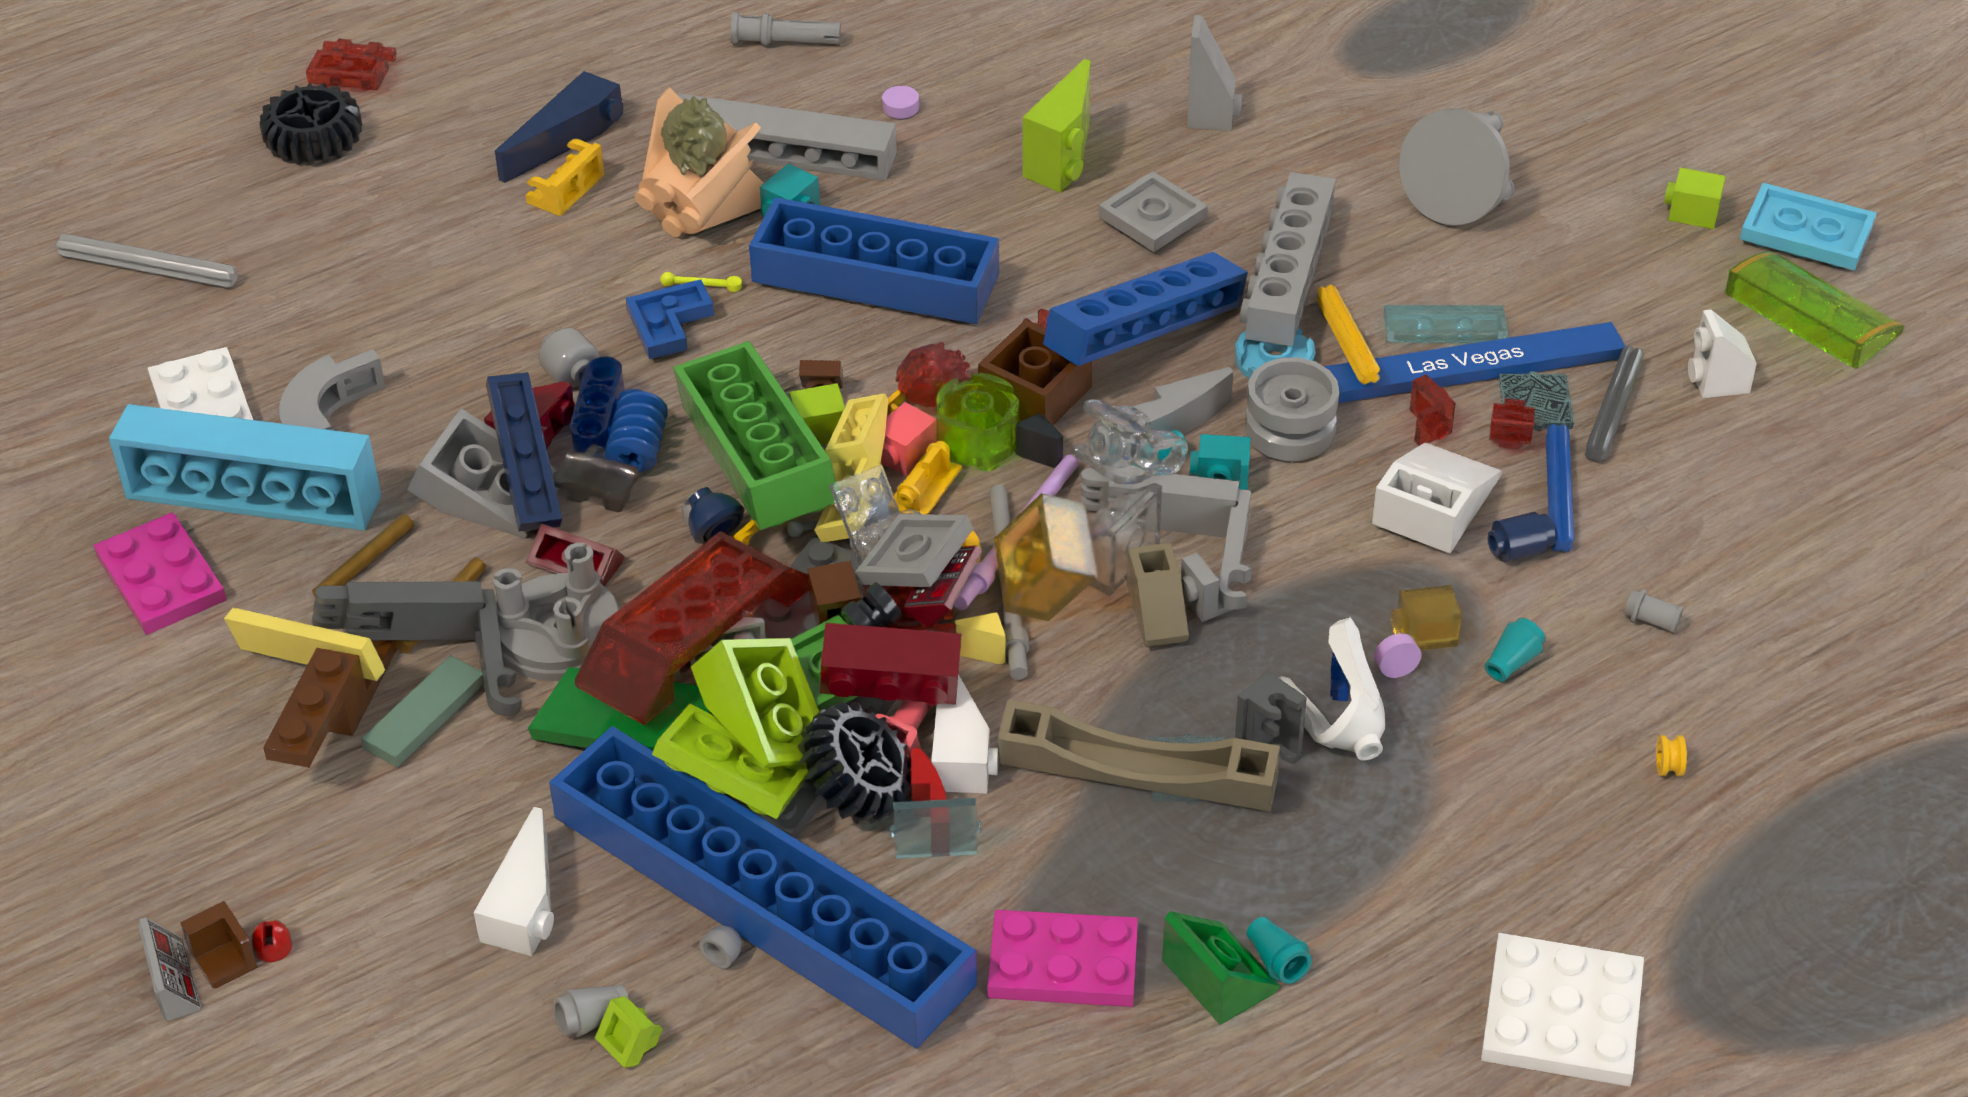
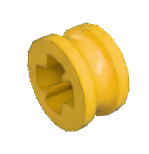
(1671, 755)

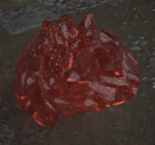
(928, 370)

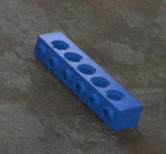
(1144, 308)

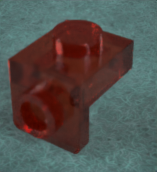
(1433, 410)

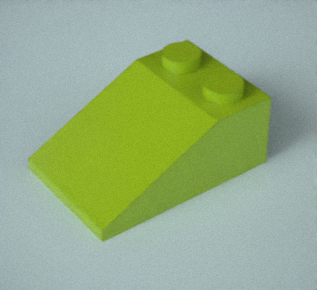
(1058, 131)
(758, 696)

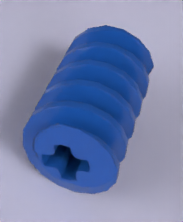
(637, 429)

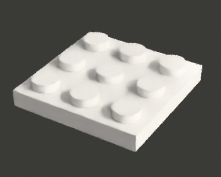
(1563, 1009)

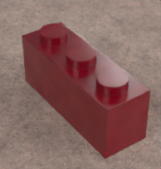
(890, 663)

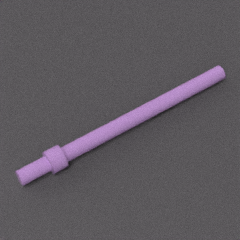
(983, 573)

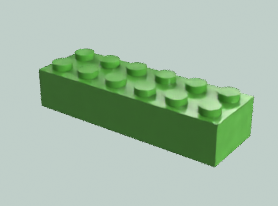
(756, 435)

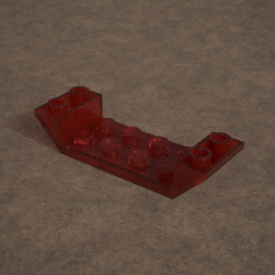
(677, 619)

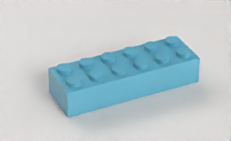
(246, 466)

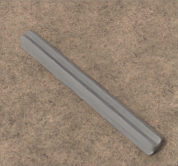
(147, 260)

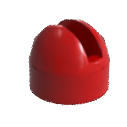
(281, 941)

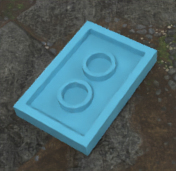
(1808, 226)

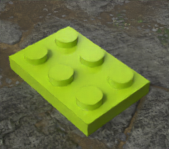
(709, 752)

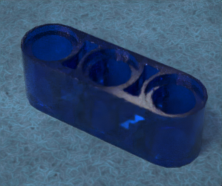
(596, 403)

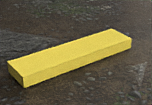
(298, 640)

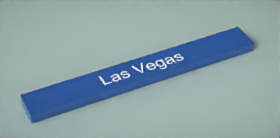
(1484, 360)

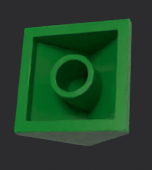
(1214, 965)

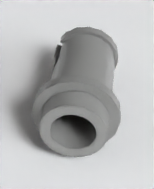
(1653, 610)

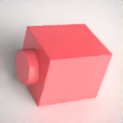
(907, 438)

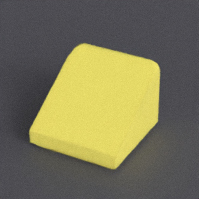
(982, 638)

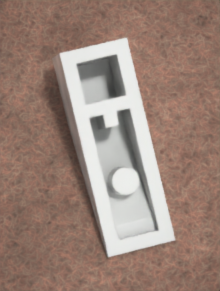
(963, 746)
(517, 902)

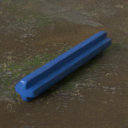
(1560, 486)

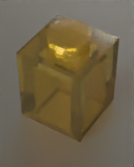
(1428, 616)

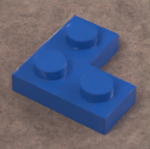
(661, 312)

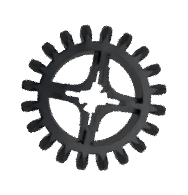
(310, 123)
(855, 762)

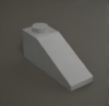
(1211, 83)

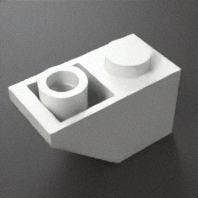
(1721, 359)

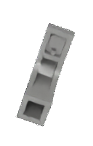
(328, 386)

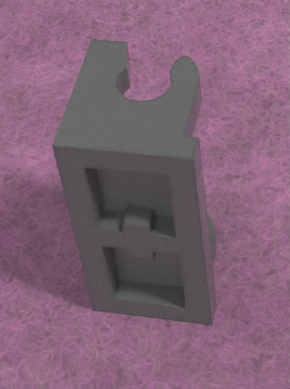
(1272, 715)

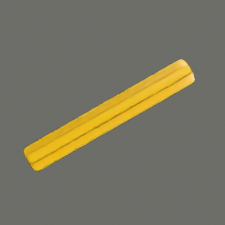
(1348, 334)

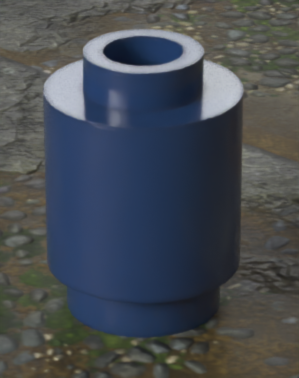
(1521, 536)

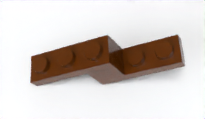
(325, 700)

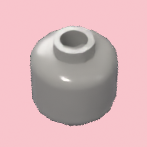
(566, 355)

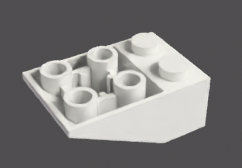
(1432, 495)

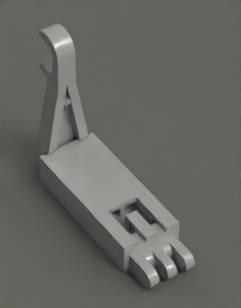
(1191, 507)

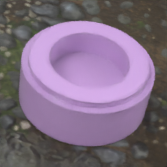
(900, 102)
(1397, 655)

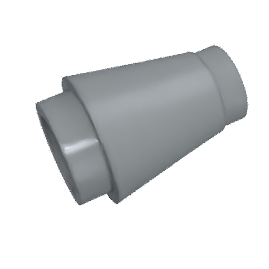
(584, 1008)

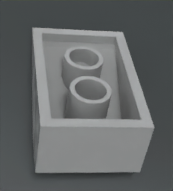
(467, 475)

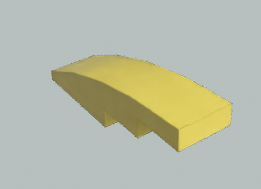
(853, 449)

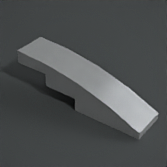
(1189, 401)

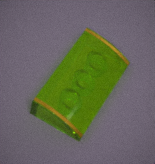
(1811, 308)

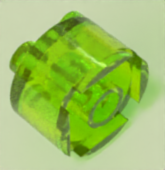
(978, 420)

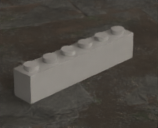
(812, 138)

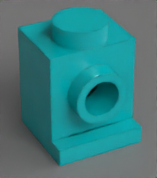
(1222, 458)

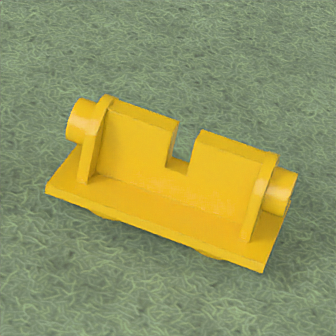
(927, 480)

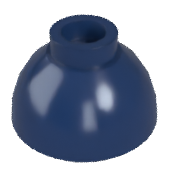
(712, 514)

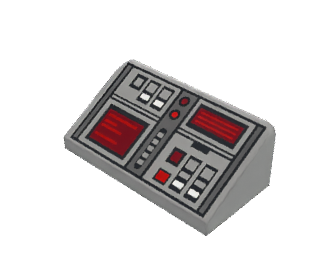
(169, 970)

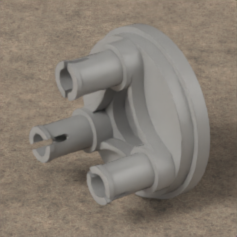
(1456, 165)
(552, 617)

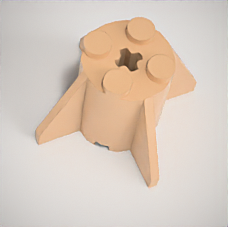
(692, 201)

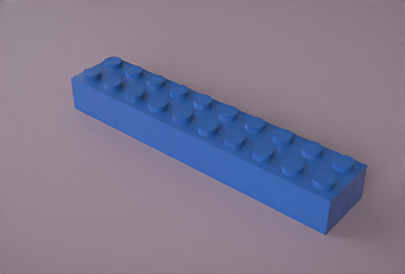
(766, 886)

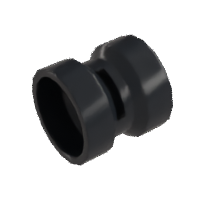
(873, 609)

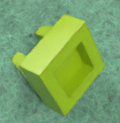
(627, 1032)

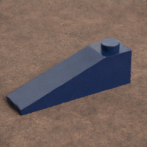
(577, 112)

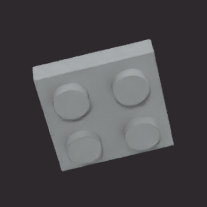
(1153, 211)
(915, 550)

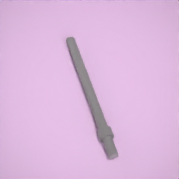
(1016, 636)

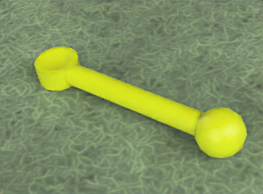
(732, 283)

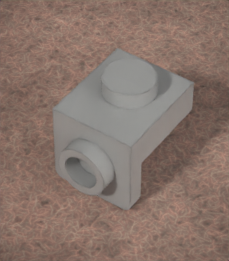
(1201, 588)

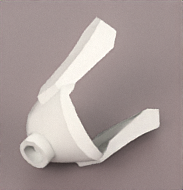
(1364, 719)

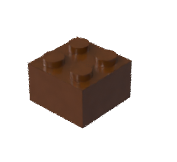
(1039, 375)

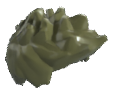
(694, 135)

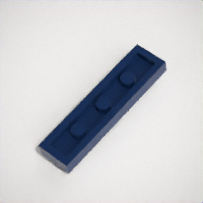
(523, 451)

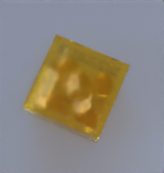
(1045, 557)

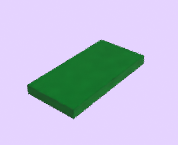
(580, 719)

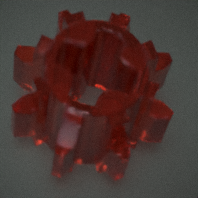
(1512, 423)

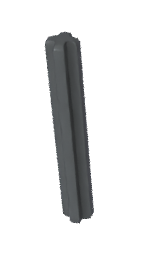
(1614, 404)

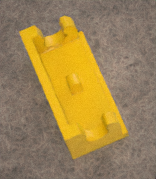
(569, 180)

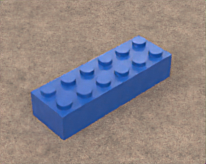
(875, 260)

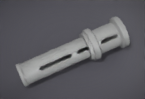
(766, 29)

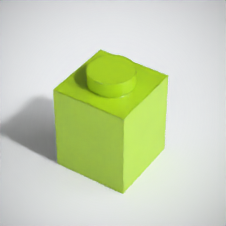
(1695, 197)
(820, 409)

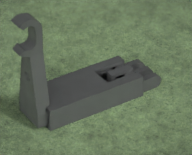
(423, 613)

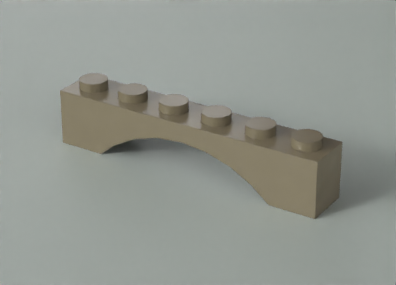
(1218, 771)

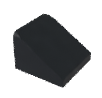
(1039, 441)

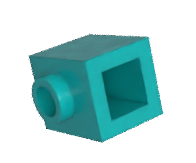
(790, 184)

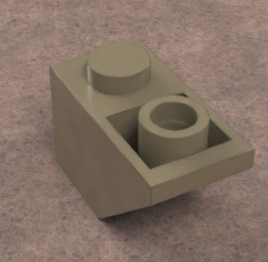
(1157, 594)

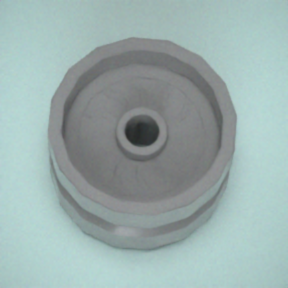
(1291, 409)

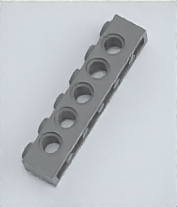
(1288, 259)

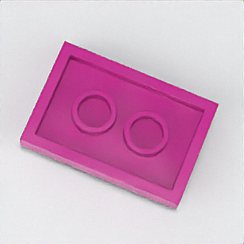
(159, 573)
(1063, 958)

